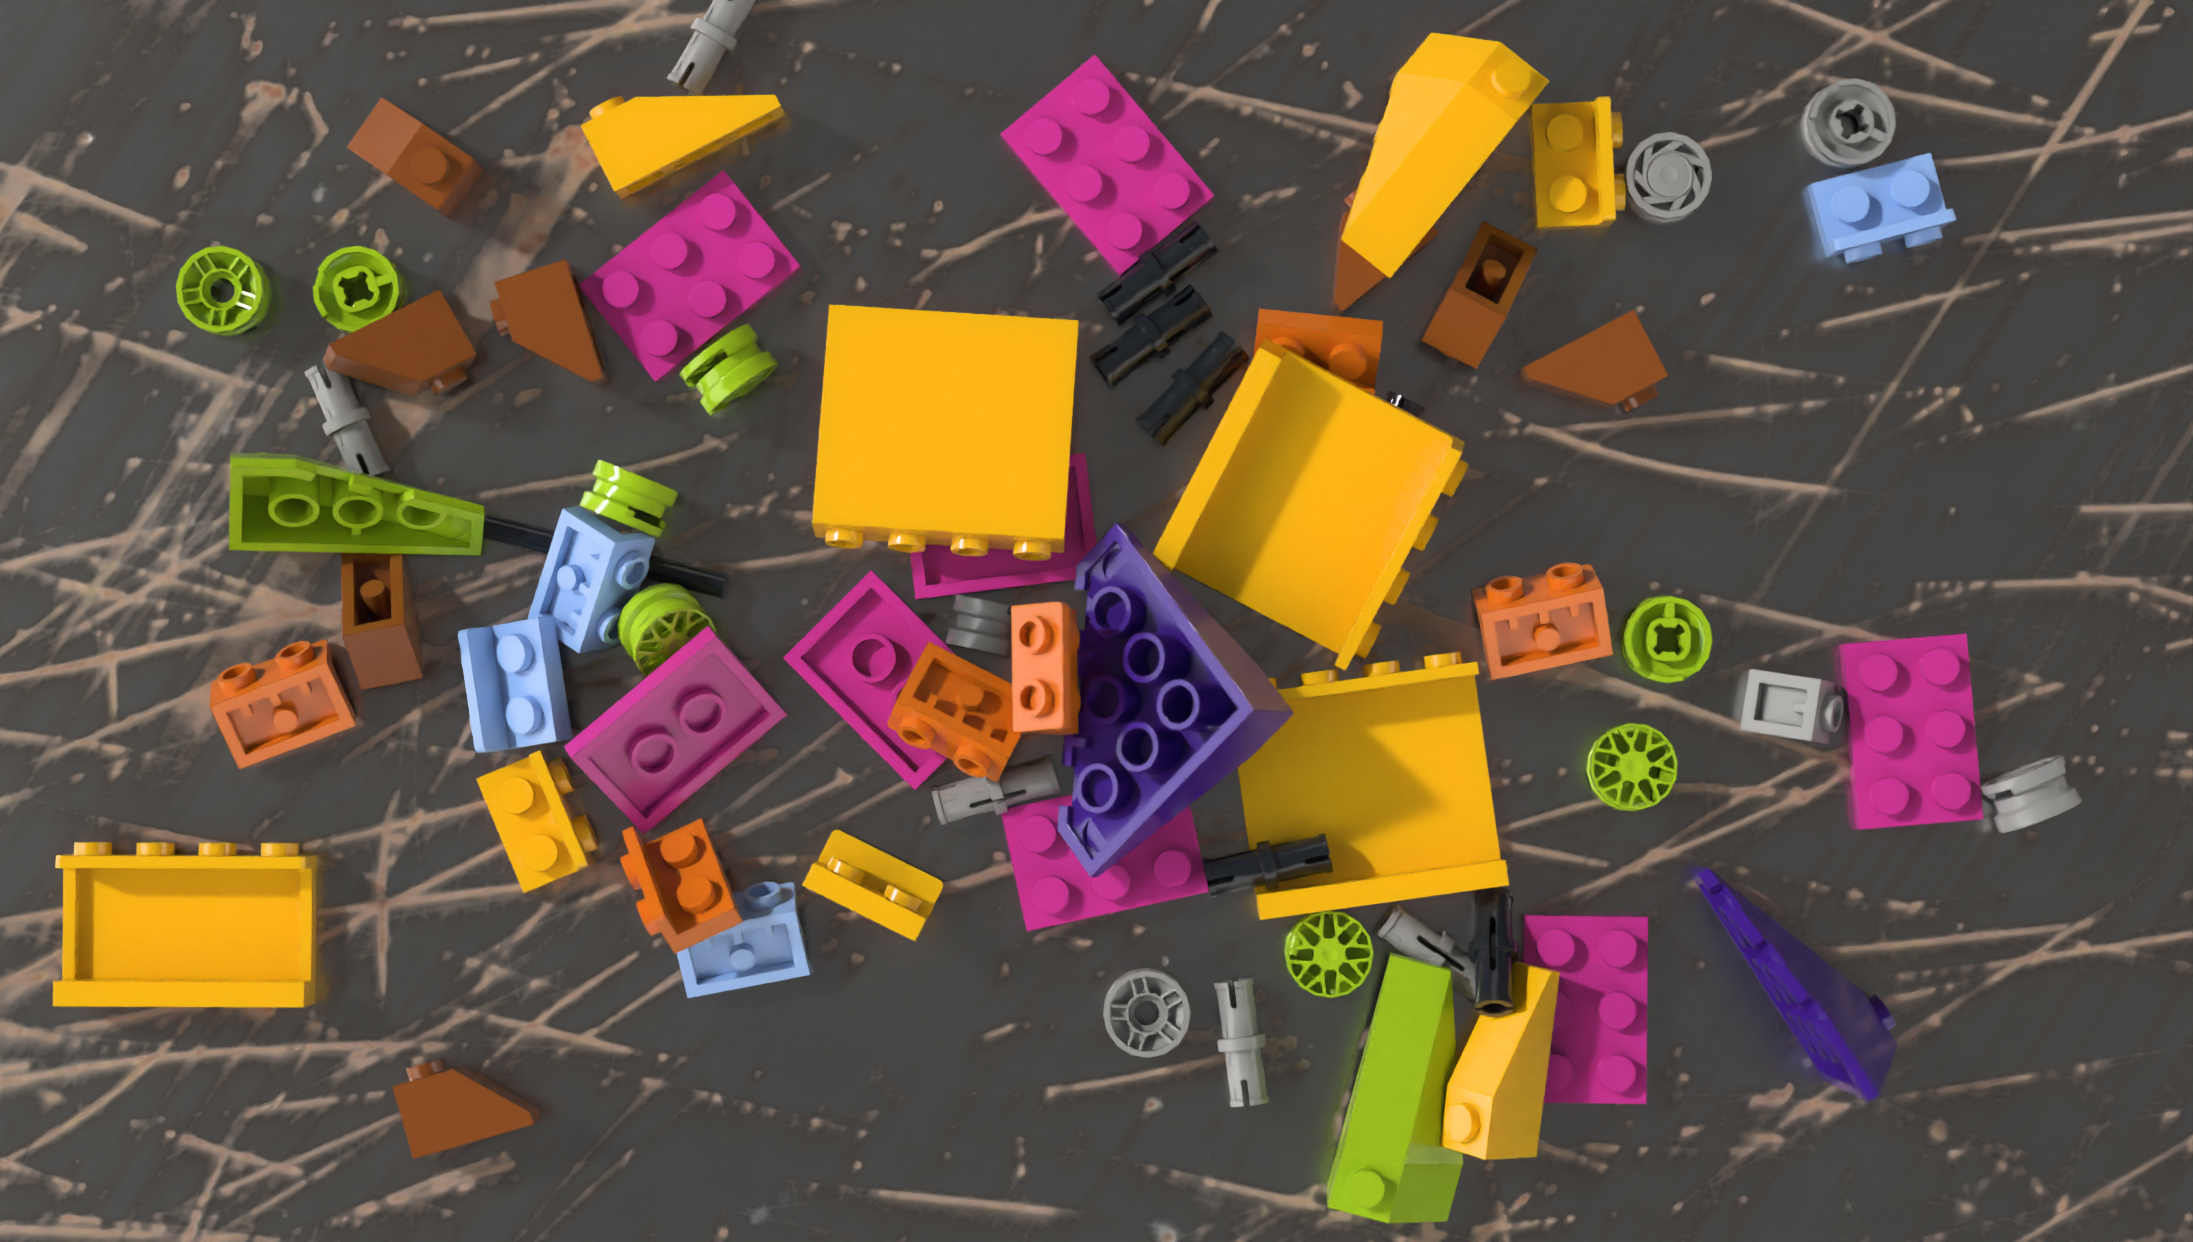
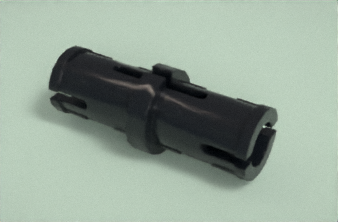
(1157, 272)
(1151, 336)
(1192, 388)
(1267, 865)
(1495, 986)

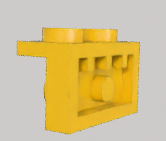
(1575, 164)
(537, 819)
(874, 884)

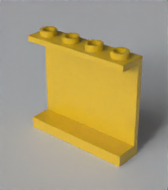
(945, 431)
(1311, 501)
(1390, 779)

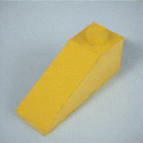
(660, 135)
(1502, 1074)

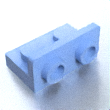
(1880, 206)
(590, 579)
(514, 685)
(753, 953)

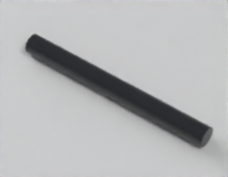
(659, 570)

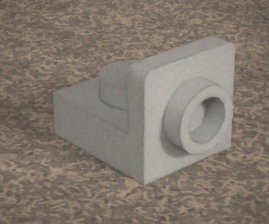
(1791, 706)

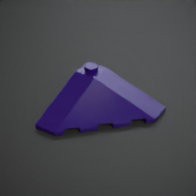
(1161, 703)
(1825, 1011)

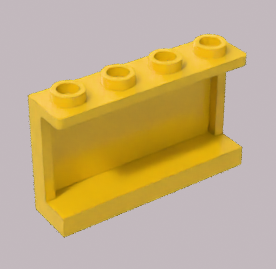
(188, 927)

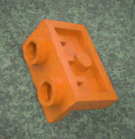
(1333, 342)
(1542, 620)
(1045, 669)
(280, 703)
(957, 713)
(681, 885)

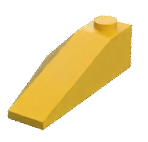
(1437, 131)

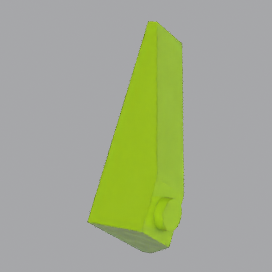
(322, 507)
(1391, 1136)

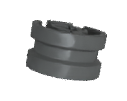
(981, 626)

